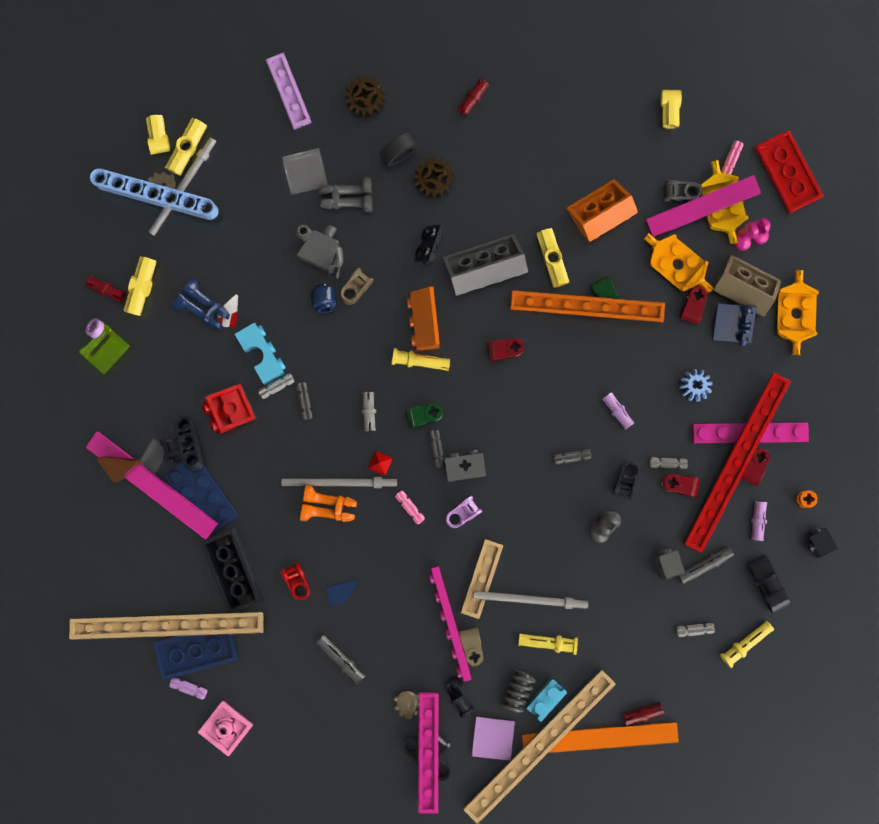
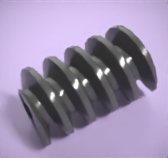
(518, 692)

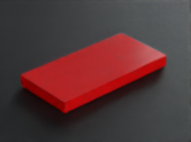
(789, 171)

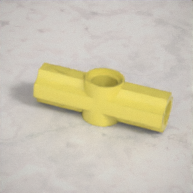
(192, 136)
(555, 269)
(140, 286)

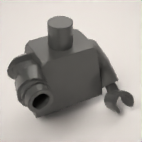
(320, 249)

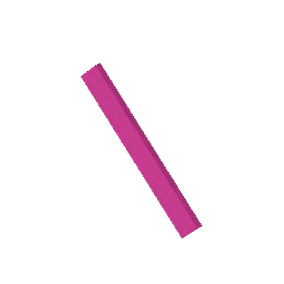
(157, 489)

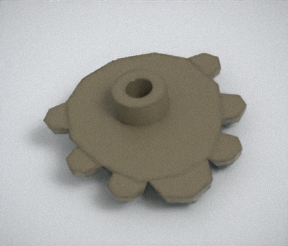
(163, 180)
(406, 703)

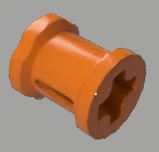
(809, 494)

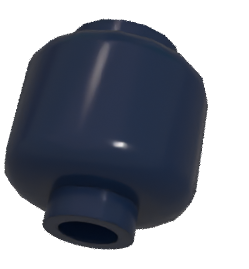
(323, 298)

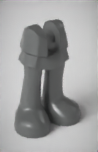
(336, 202)
(608, 522)

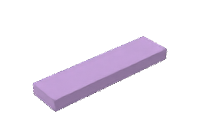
(288, 91)

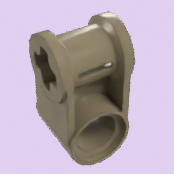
(358, 284)
(471, 642)

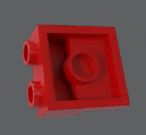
(227, 409)

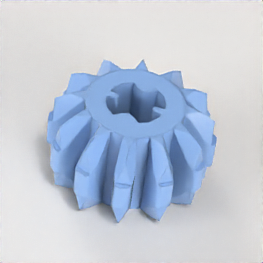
(696, 378)

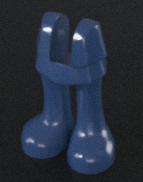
(207, 317)

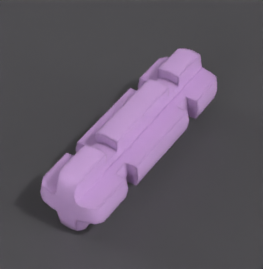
(188, 688)

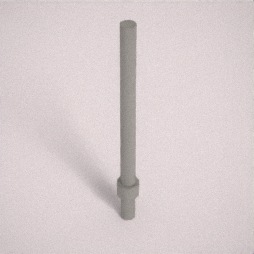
(202, 155)
(377, 482)
(567, 602)

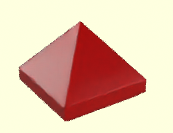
(380, 463)

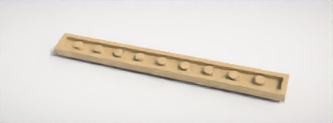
(166, 626)
(539, 746)

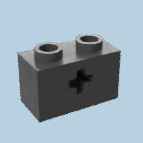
(476, 468)
(668, 563)

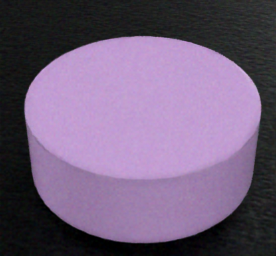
(94, 328)

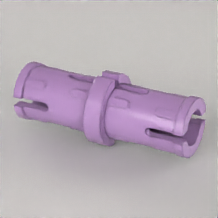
(618, 411)
(759, 521)

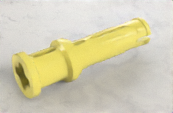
(410, 359)
(558, 644)
(738, 648)

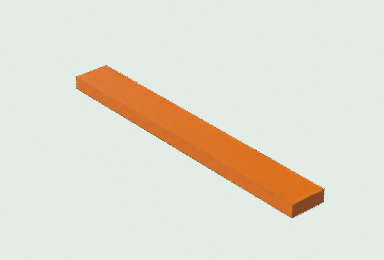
(588, 306)
(613, 737)

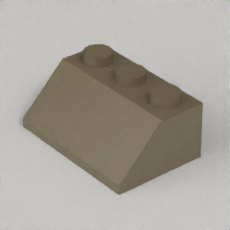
(747, 285)

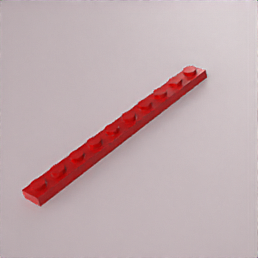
(737, 462)

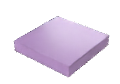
(493, 738)

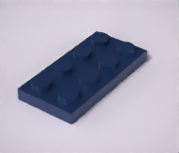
(202, 492)
(193, 653)

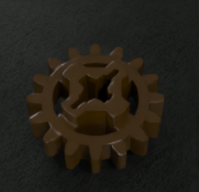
(357, 98)
(427, 180)

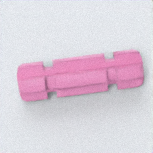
(732, 157)
(410, 508)

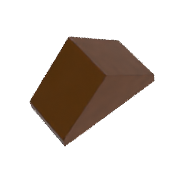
(118, 467)

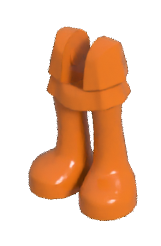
(312, 511)

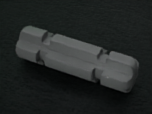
(304, 401)
(437, 448)
(572, 456)

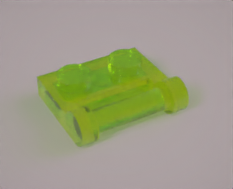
(108, 353)

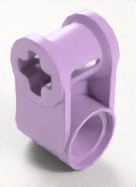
(464, 512)

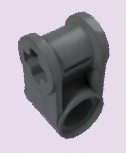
(680, 191)

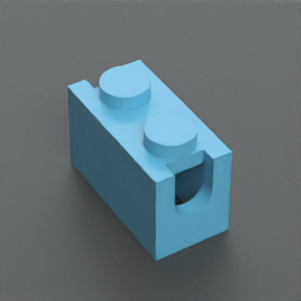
(546, 699)

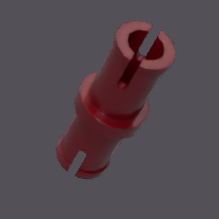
(473, 96)
(105, 288)
(643, 714)

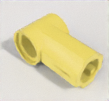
(670, 102)
(158, 140)

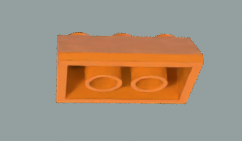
(602, 210)
(423, 319)

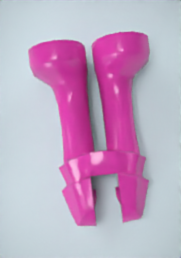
(756, 230)

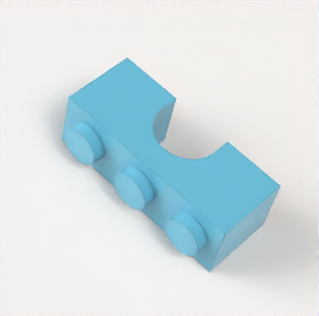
(253, 338)

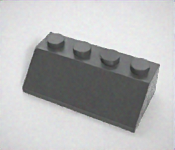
(485, 264)

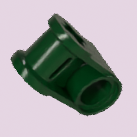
(604, 288)
(420, 416)

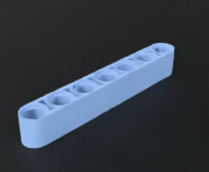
(146, 189)

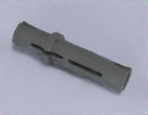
(709, 563)
(340, 659)

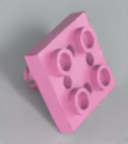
(225, 728)

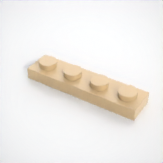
(482, 577)

